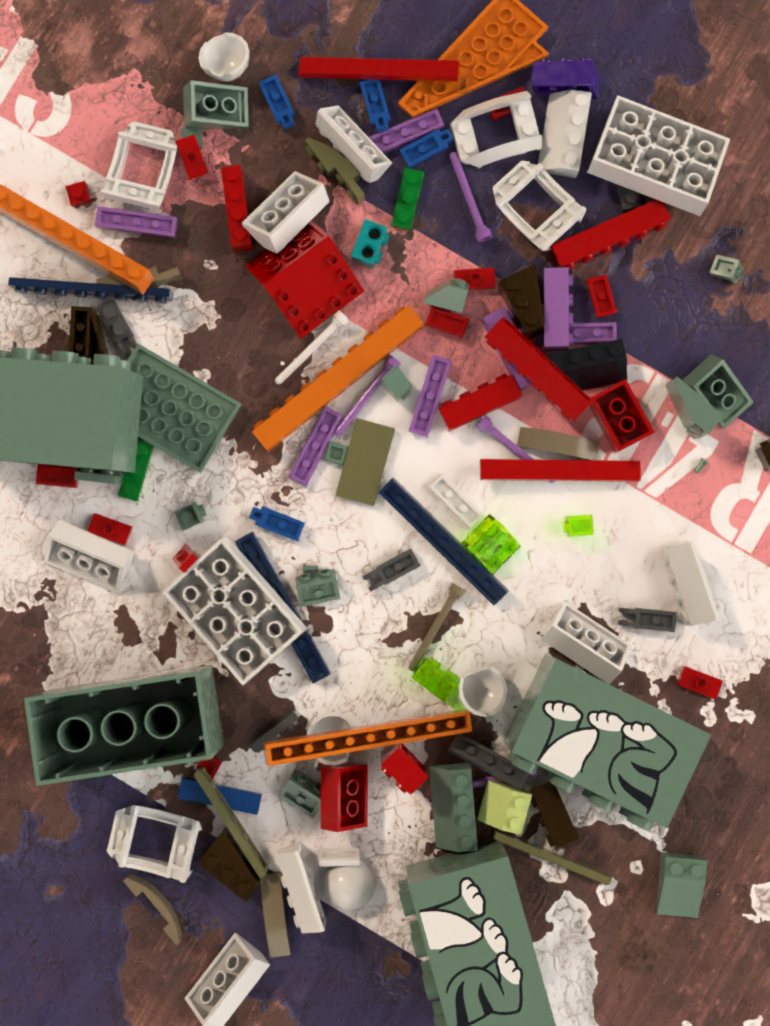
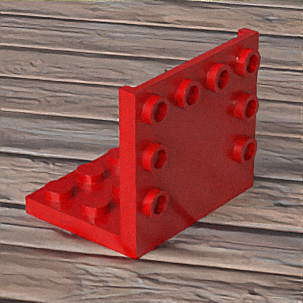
(306, 279)

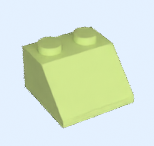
(504, 807)

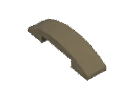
(558, 443)
(138, 885)
(274, 915)

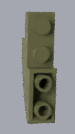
(333, 162)

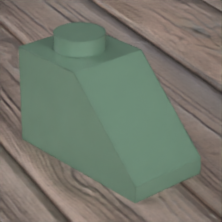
(448, 295)
(396, 384)

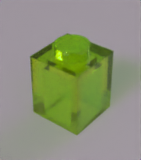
(578, 525)

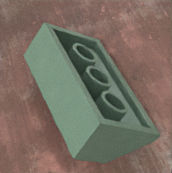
(453, 807)

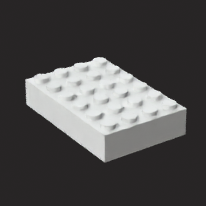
(659, 156)
(234, 610)

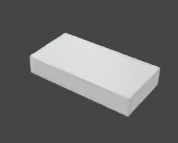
(339, 857)

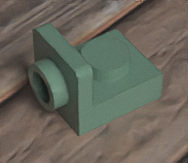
(727, 269)
(191, 515)

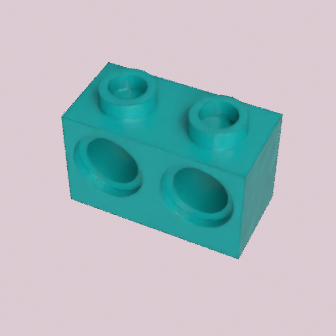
(365, 243)

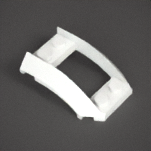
(524, 124)
(132, 192)
(555, 225)
(182, 847)

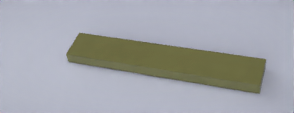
(231, 821)
(552, 857)

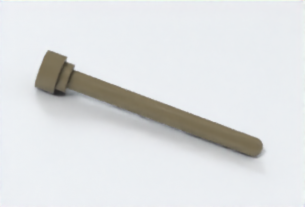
(454, 593)

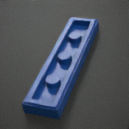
(237, 798)

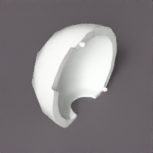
(224, 57)
(482, 691)
(329, 722)
(349, 886)

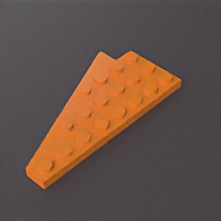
(489, 49)

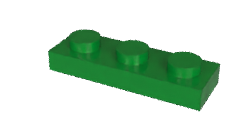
(407, 199)
(133, 482)

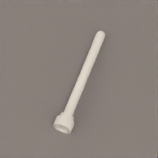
(338, 321)

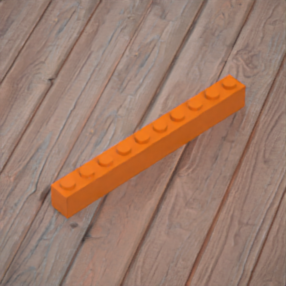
(74, 241)
(338, 378)
(366, 737)

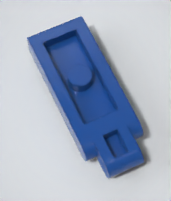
(278, 101)
(375, 104)
(426, 147)
(277, 522)

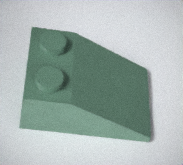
(215, 106)
(720, 388)
(693, 410)
(680, 884)

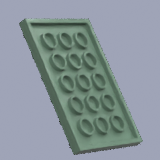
(180, 410)

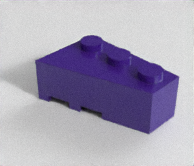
(565, 75)

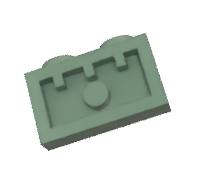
(96, 475)
(317, 587)
(302, 793)

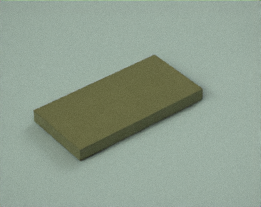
(365, 462)

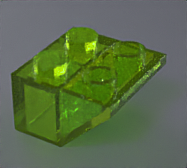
(491, 544)
(434, 679)

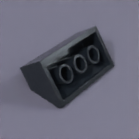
(593, 364)

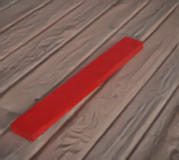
(379, 69)
(560, 470)

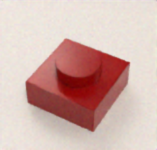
(78, 194)
(211, 765)

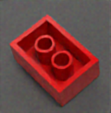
(620, 416)
(404, 767)
(344, 796)

